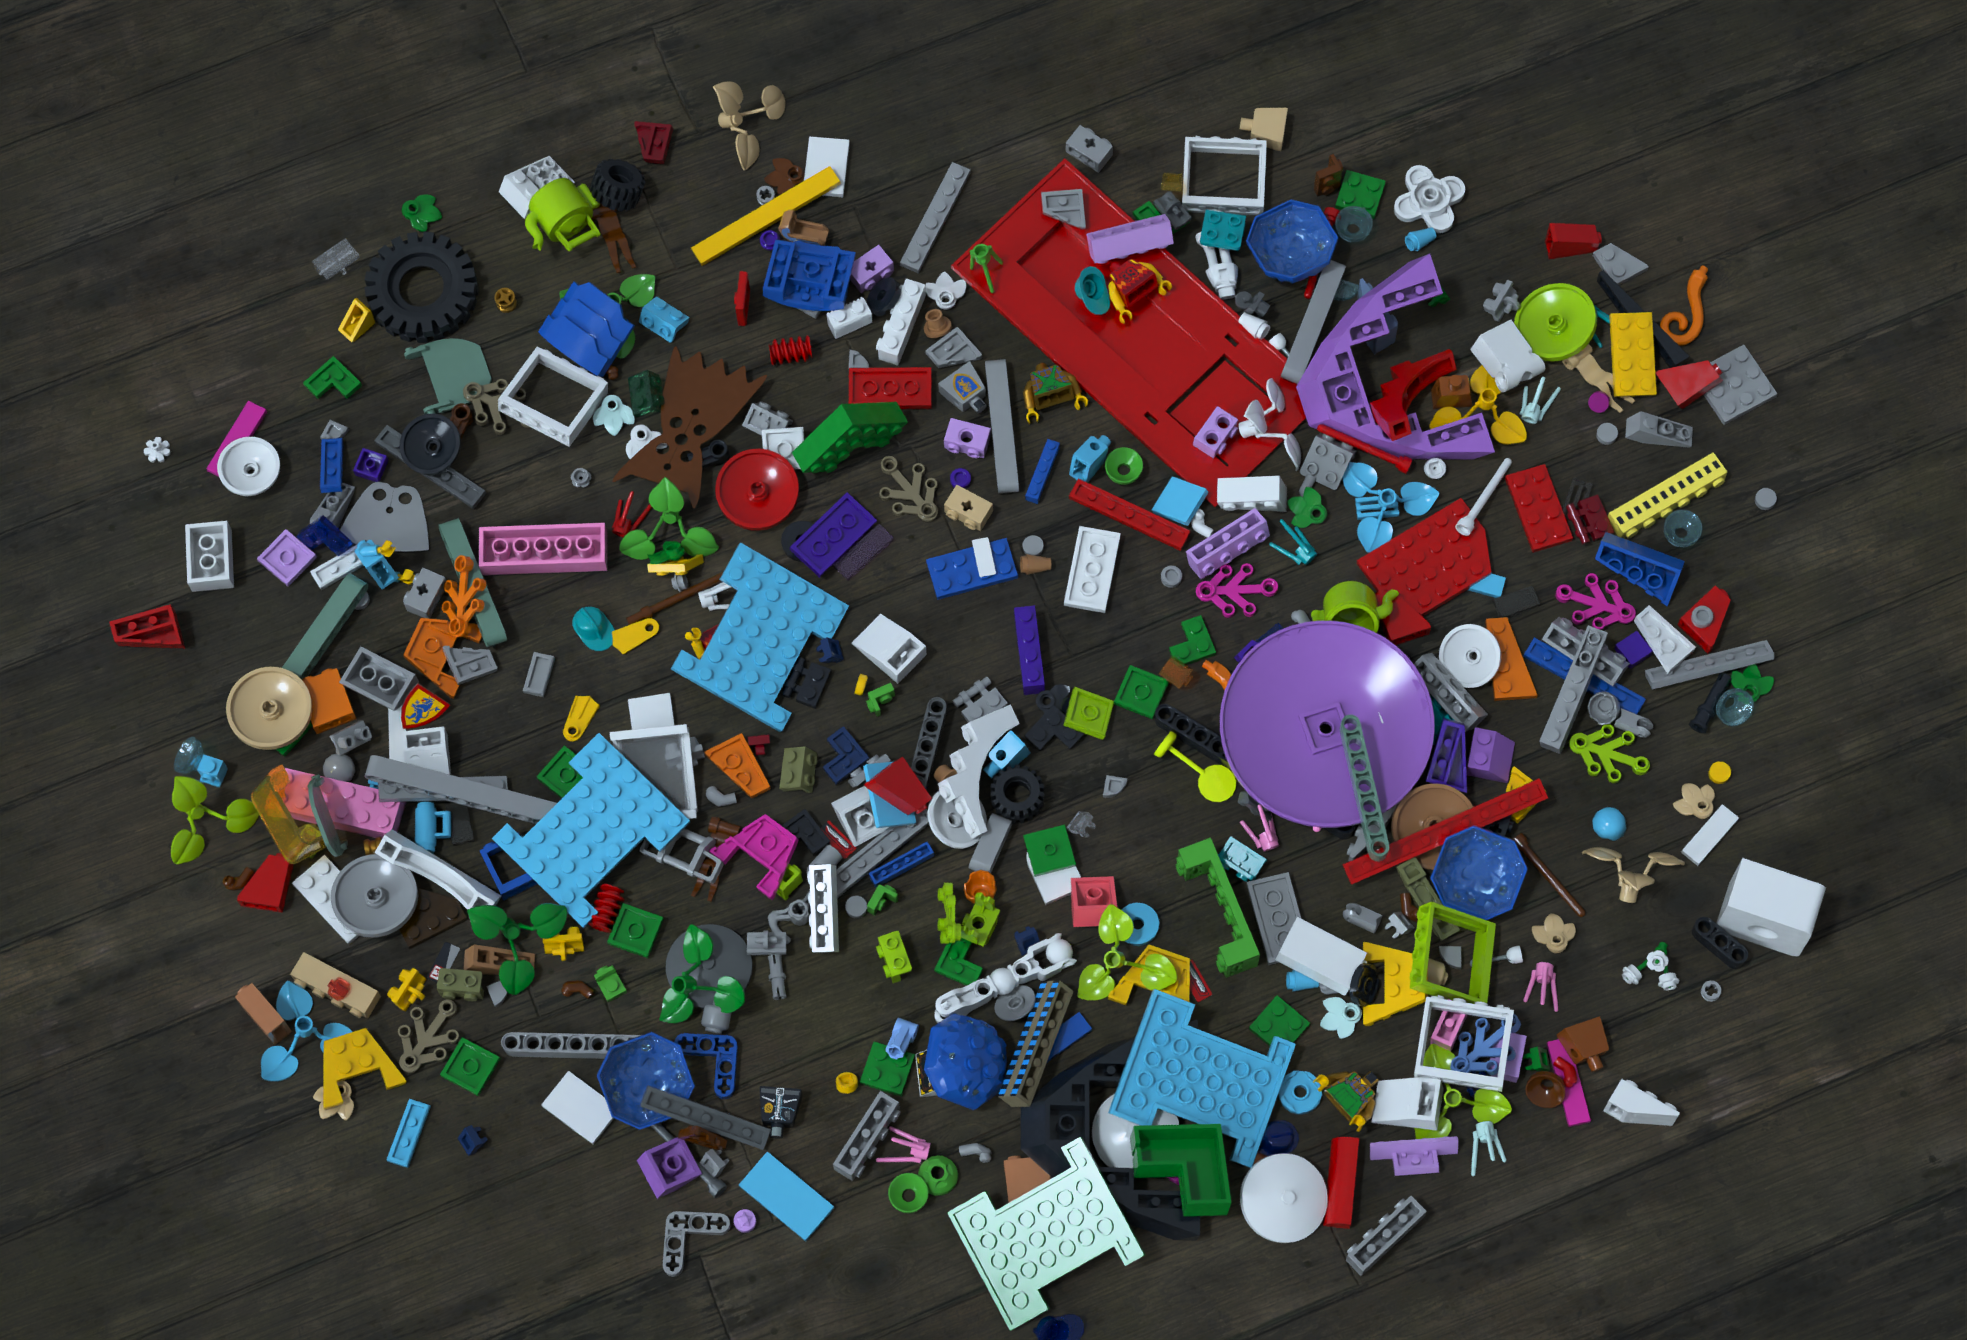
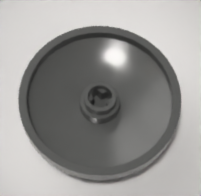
(727, 959)

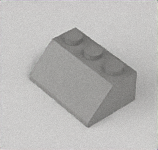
(378, 679)

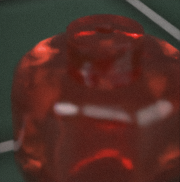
(338, 989)

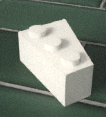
(1247, 493)

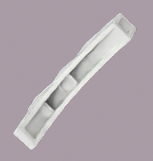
(968, 763)

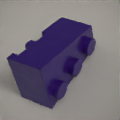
(1449, 756)

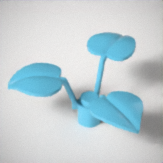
(1416, 497)
(294, 1003)

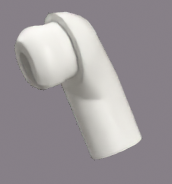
(1199, 526)

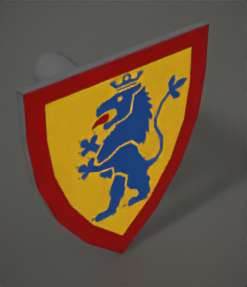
(421, 707)

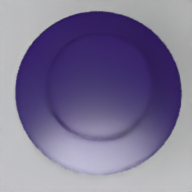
(768, 239)

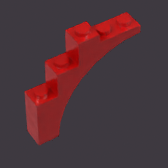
(1407, 382)

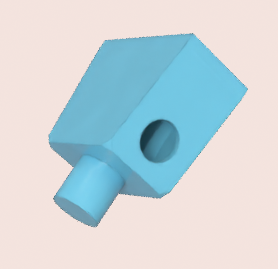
(1089, 458)
(1008, 747)

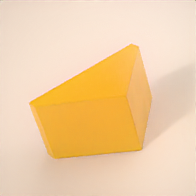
(356, 321)

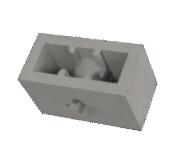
(1089, 148)
(425, 604)

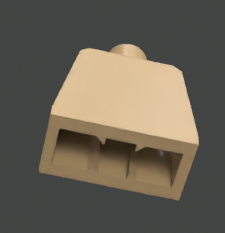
(1267, 125)

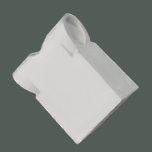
(1507, 356)

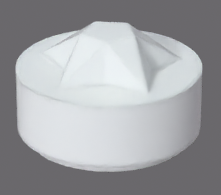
(1434, 468)

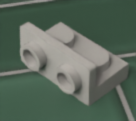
(762, 417)

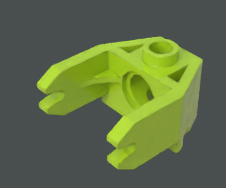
(985, 912)

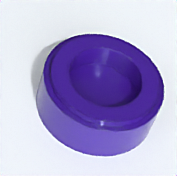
(960, 477)

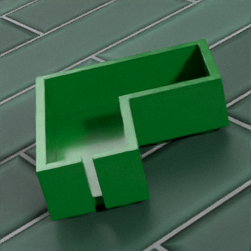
(847, 429)
(1191, 1154)

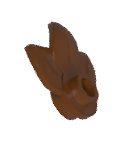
(782, 175)

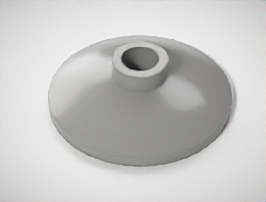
(1015, 1004)

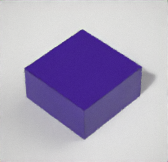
(370, 465)
(1634, 649)

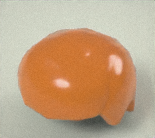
(978, 882)

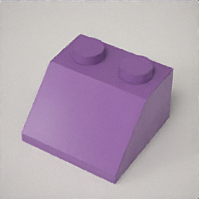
(1490, 755)
(668, 1167)

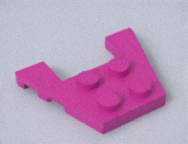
(768, 845)

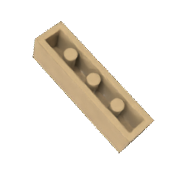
(316, 975)

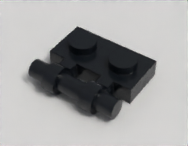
(812, 686)

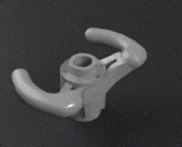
(793, 916)

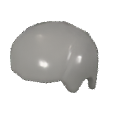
(1603, 707)
(339, 767)

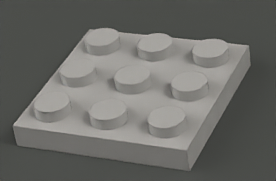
(1742, 386)

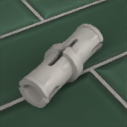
(777, 977)

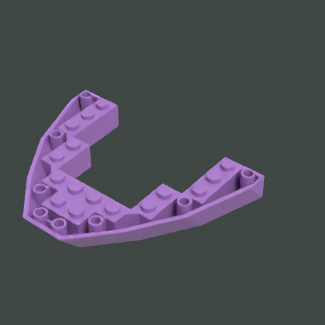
(1334, 392)

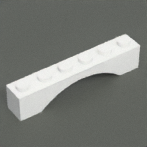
(409, 855)

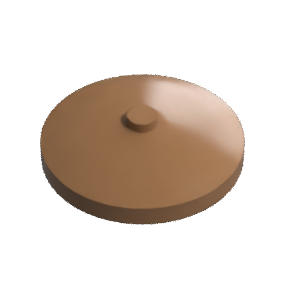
(1423, 808)

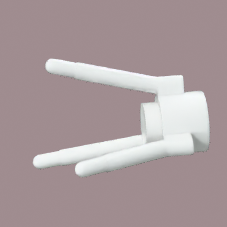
(709, 597)

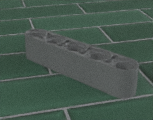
(929, 738)

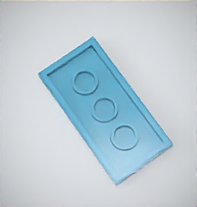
(786, 1196)

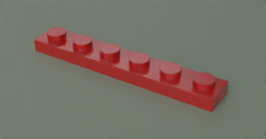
(1129, 514)

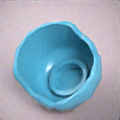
(1609, 823)

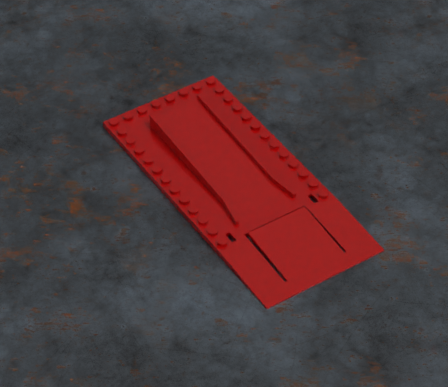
(1147, 359)

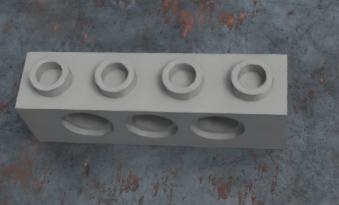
(1449, 692)

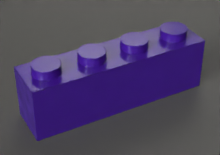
(1029, 650)

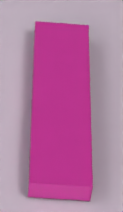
(243, 427)
(1574, 1101)

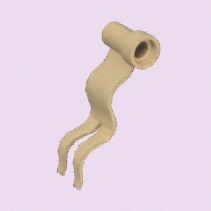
(1594, 374)

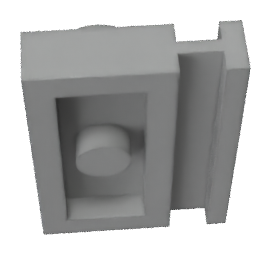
(858, 775)

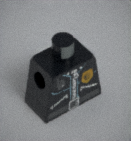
(779, 1108)

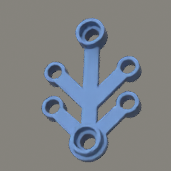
(1482, 1048)

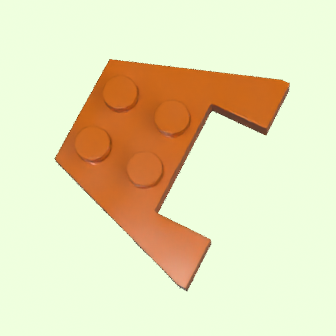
(427, 654)

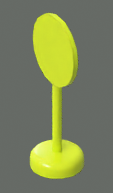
(1215, 782)

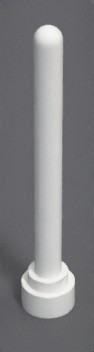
(1466, 524)

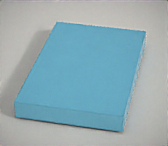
(883, 812)

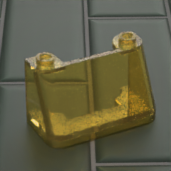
(291, 841)

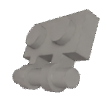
(986, 704)

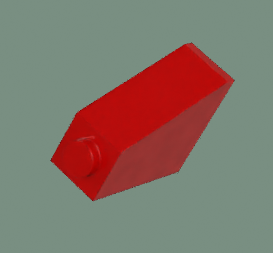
(1571, 240)
(1690, 381)
(1718, 602)
(1404, 621)
(900, 787)
(268, 885)

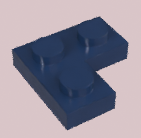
(849, 756)

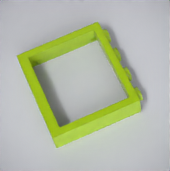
(1481, 956)

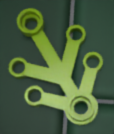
(1605, 753)
(949, 928)

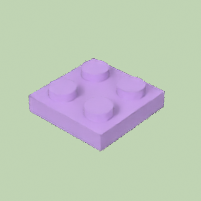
(286, 557)

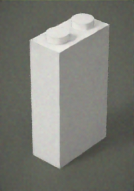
(1320, 956)

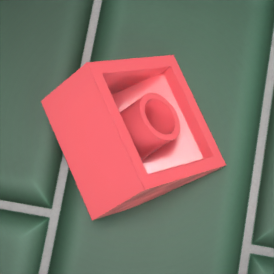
(1090, 899)

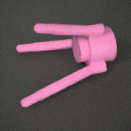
(1268, 839)
(1544, 975)
(919, 1148)

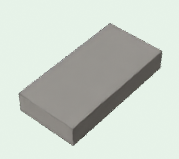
(538, 674)

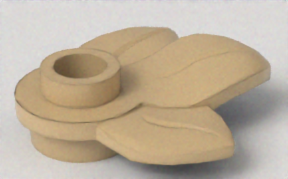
(1694, 798)
(1554, 930)
(344, 1110)

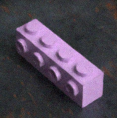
(1130, 239)
(1228, 543)

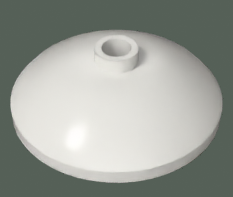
(243, 456)
(1457, 652)
(950, 834)

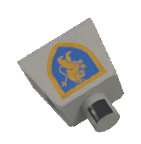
(964, 389)

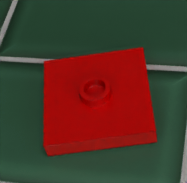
(742, 298)

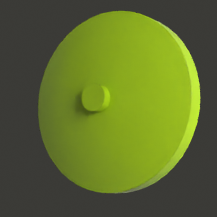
(1557, 321)

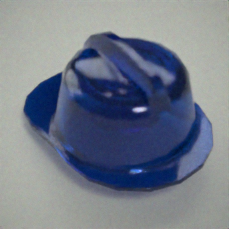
(1278, 1138)
(1059, 1328)

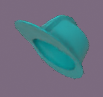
(1092, 290)
(593, 628)

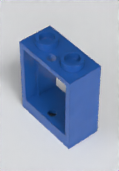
(512, 887)

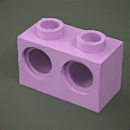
(1213, 431)

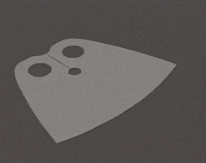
(403, 527)

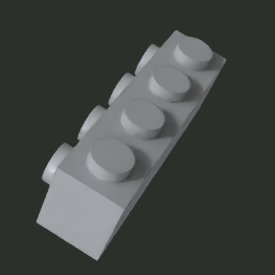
(1567, 638)
(866, 1136)
(1386, 1235)

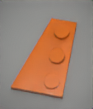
(740, 765)

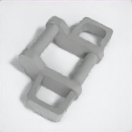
(692, 869)

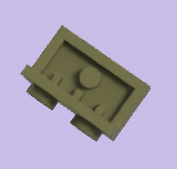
(798, 769)
(460, 983)

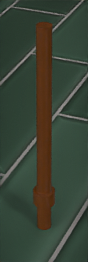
(646, 612)

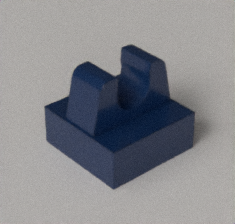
(831, 650)
(1026, 939)
(470, 1140)

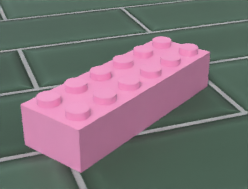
(543, 548)
(349, 804)

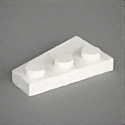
(1663, 639)

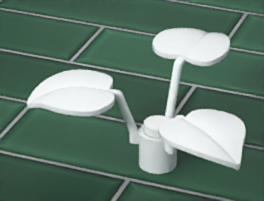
(1257, 425)

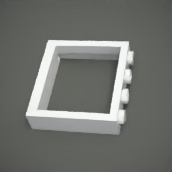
(1222, 204)
(540, 421)
(1455, 1077)

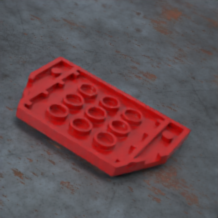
(1430, 560)

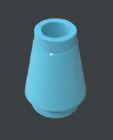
(1418, 239)
(1298, 981)

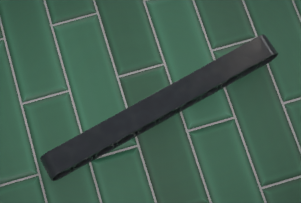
(1206, 746)

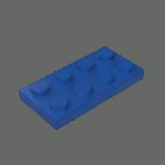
(959, 573)

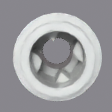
(1255, 326)

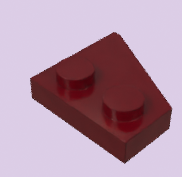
(654, 140)

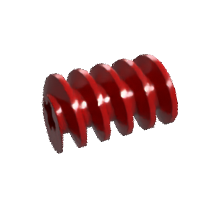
(790, 350)
(605, 906)

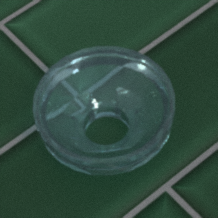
(1357, 216)
(1686, 520)
(1739, 711)
(189, 756)

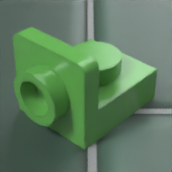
(880, 695)
(877, 901)
(609, 983)

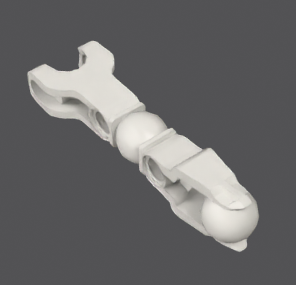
(1004, 980)

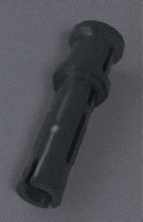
(1706, 711)

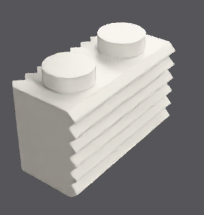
(850, 318)

